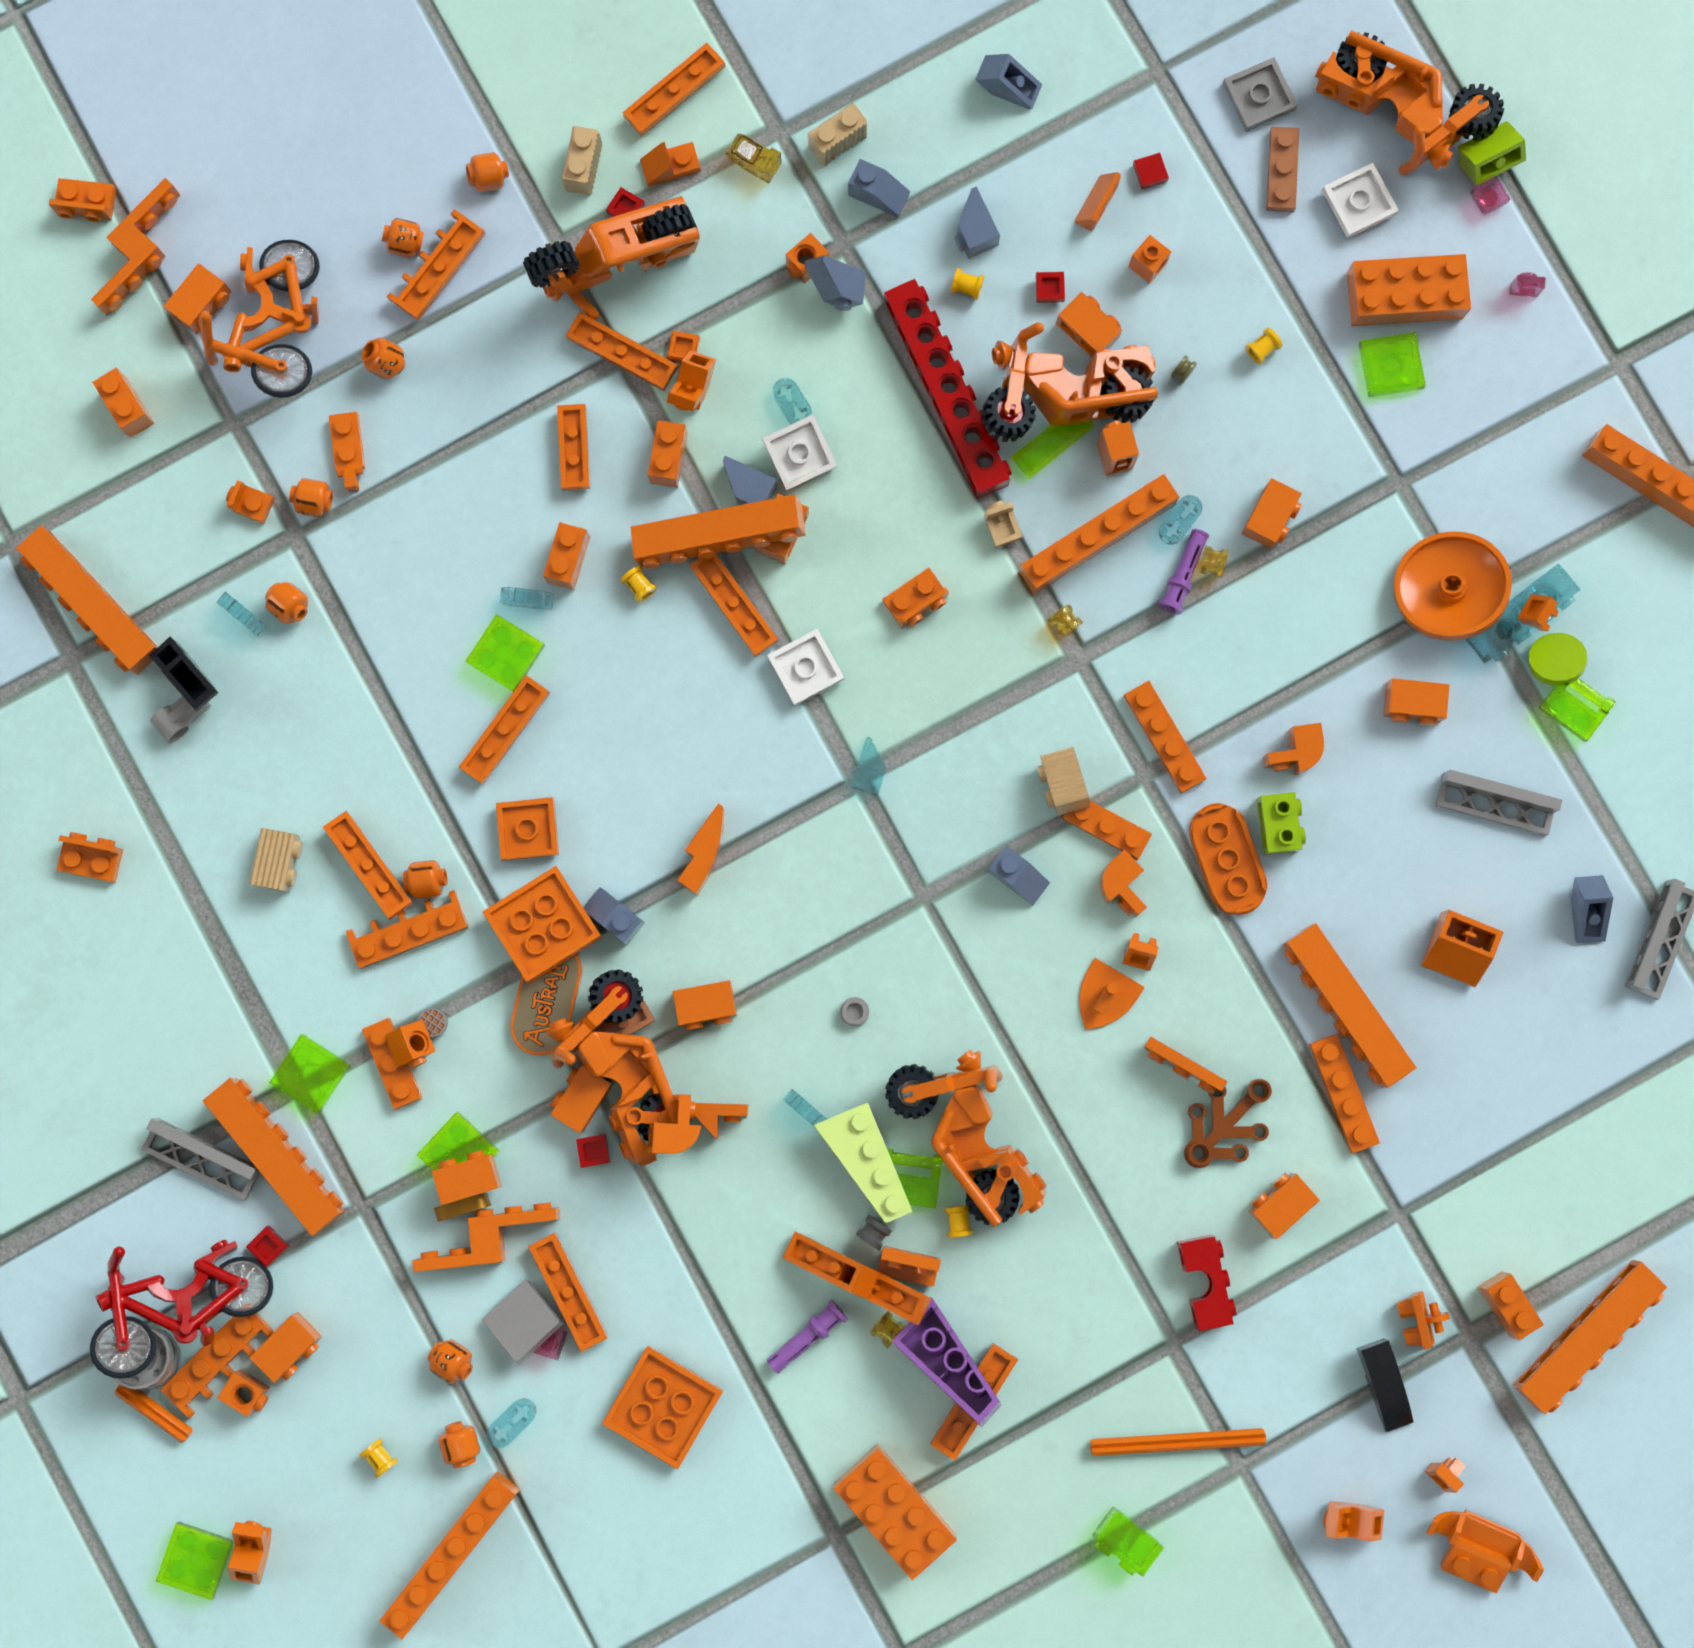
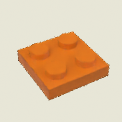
(527, 829)

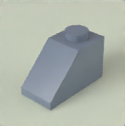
(1008, 80)
(877, 188)
(976, 227)
(837, 282)
(748, 483)
(1018, 875)
(1591, 908)
(613, 916)

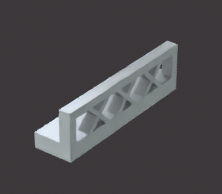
(1498, 791)
(1656, 936)
(201, 1149)

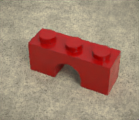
(1213, 1307)

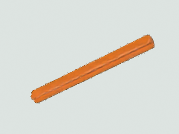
(1178, 1442)

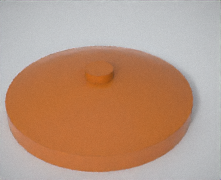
(1452, 586)

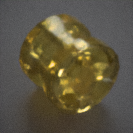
(1213, 561)
(1065, 621)
(887, 1328)

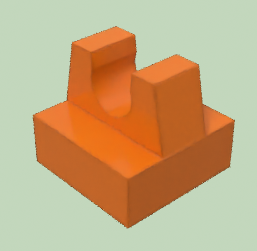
(1537, 611)
(1140, 953)
(1446, 1474)

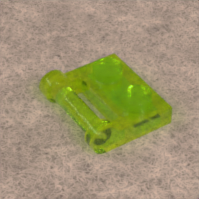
(1575, 714)
(919, 1189)

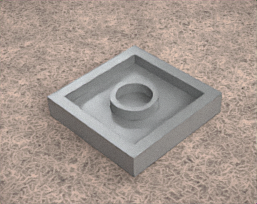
(1260, 94)
(522, 1321)

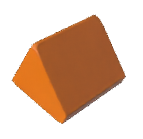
(1098, 200)

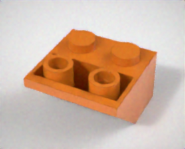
(1461, 947)

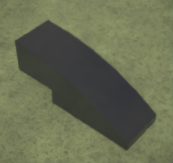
(184, 673)
(1385, 1384)

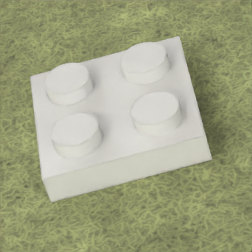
(1360, 200)
(799, 452)
(805, 667)

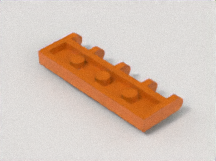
(438, 267)
(408, 932)
(213, 1359)

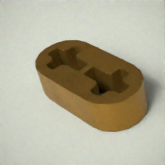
(462, 1206)

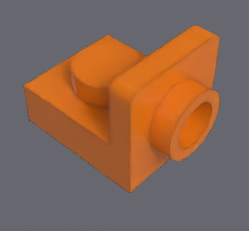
(249, 502)

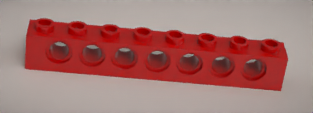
(911, 296)

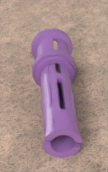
(1180, 583)
(817, 1328)

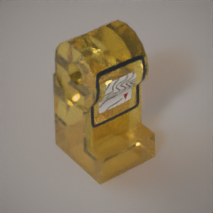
(754, 157)

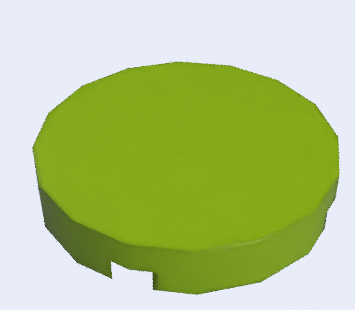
(1557, 659)

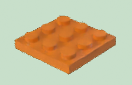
(542, 925)
(662, 1407)

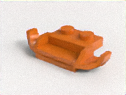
(1483, 1549)

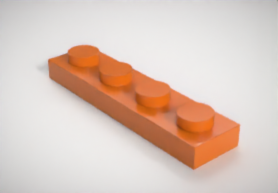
(674, 89)
(621, 351)
(734, 604)
(504, 729)
(1164, 737)
(368, 865)
(1344, 1093)
(568, 1292)
(958, 1424)

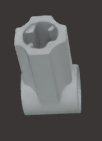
(174, 720)

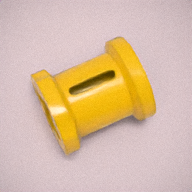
(967, 284)
(1263, 346)
(638, 584)
(958, 1221)
(378, 1458)

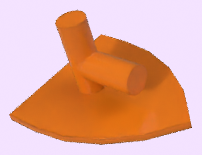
(1106, 995)

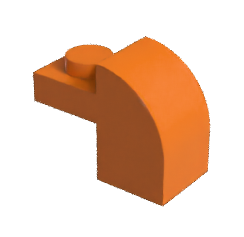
(692, 381)
(1305, 751)
(1115, 883)
(680, 1135)
(1353, 1521)
(250, 1552)

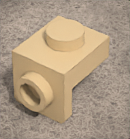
(1002, 523)

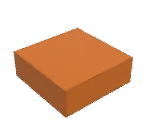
(681, 344)

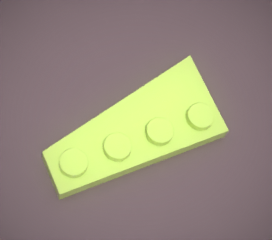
(862, 1151)

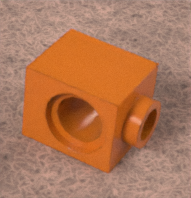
(806, 247)
(1149, 259)
(410, 1035)
(231, 1393)

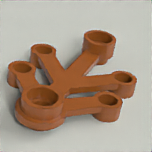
(1224, 1127)

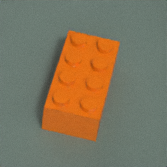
(1408, 290)
(895, 1511)

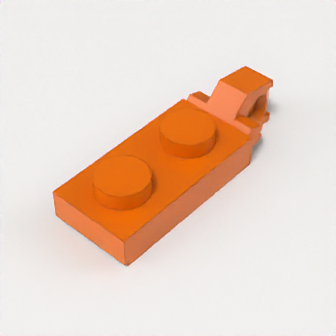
(347, 448)

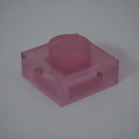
(1490, 195)
(1527, 285)
(553, 1345)

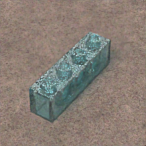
(1554, 583)

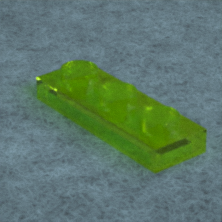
(1049, 446)

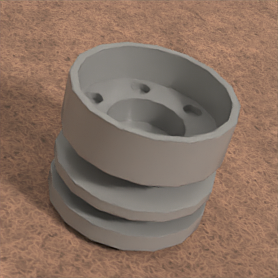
(162, 1367)

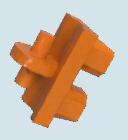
(1423, 1332)

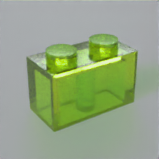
(1127, 1541)

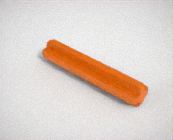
(154, 1412)

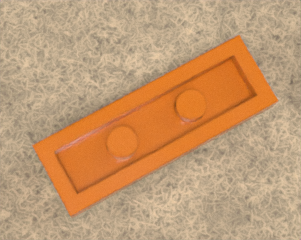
(573, 447)
(1110, 829)
(1184, 1066)
(398, 1081)

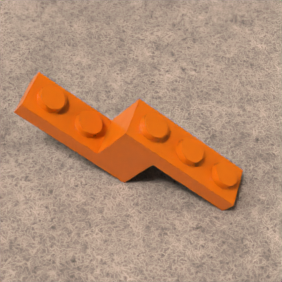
(136, 247)
(486, 1237)
(857, 1278)

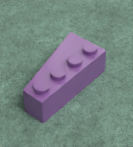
(947, 1363)

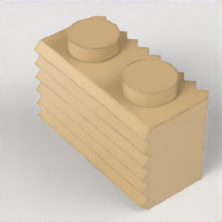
(837, 134)
(582, 160)
(1065, 781)
(275, 860)

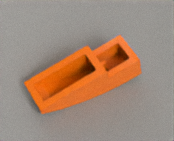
(704, 850)

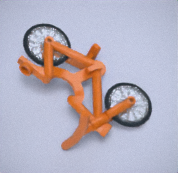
(279, 368)

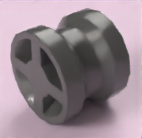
(873, 1232)

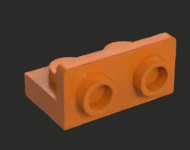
(84, 199)
(916, 598)
(89, 858)
(909, 1266)

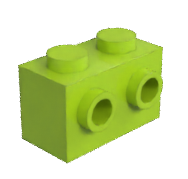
(1493, 155)
(1280, 823)

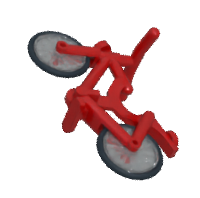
(127, 1344)

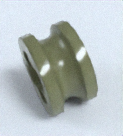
(1184, 369)

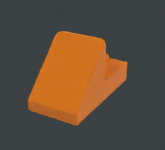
(669, 164)
(709, 1114)

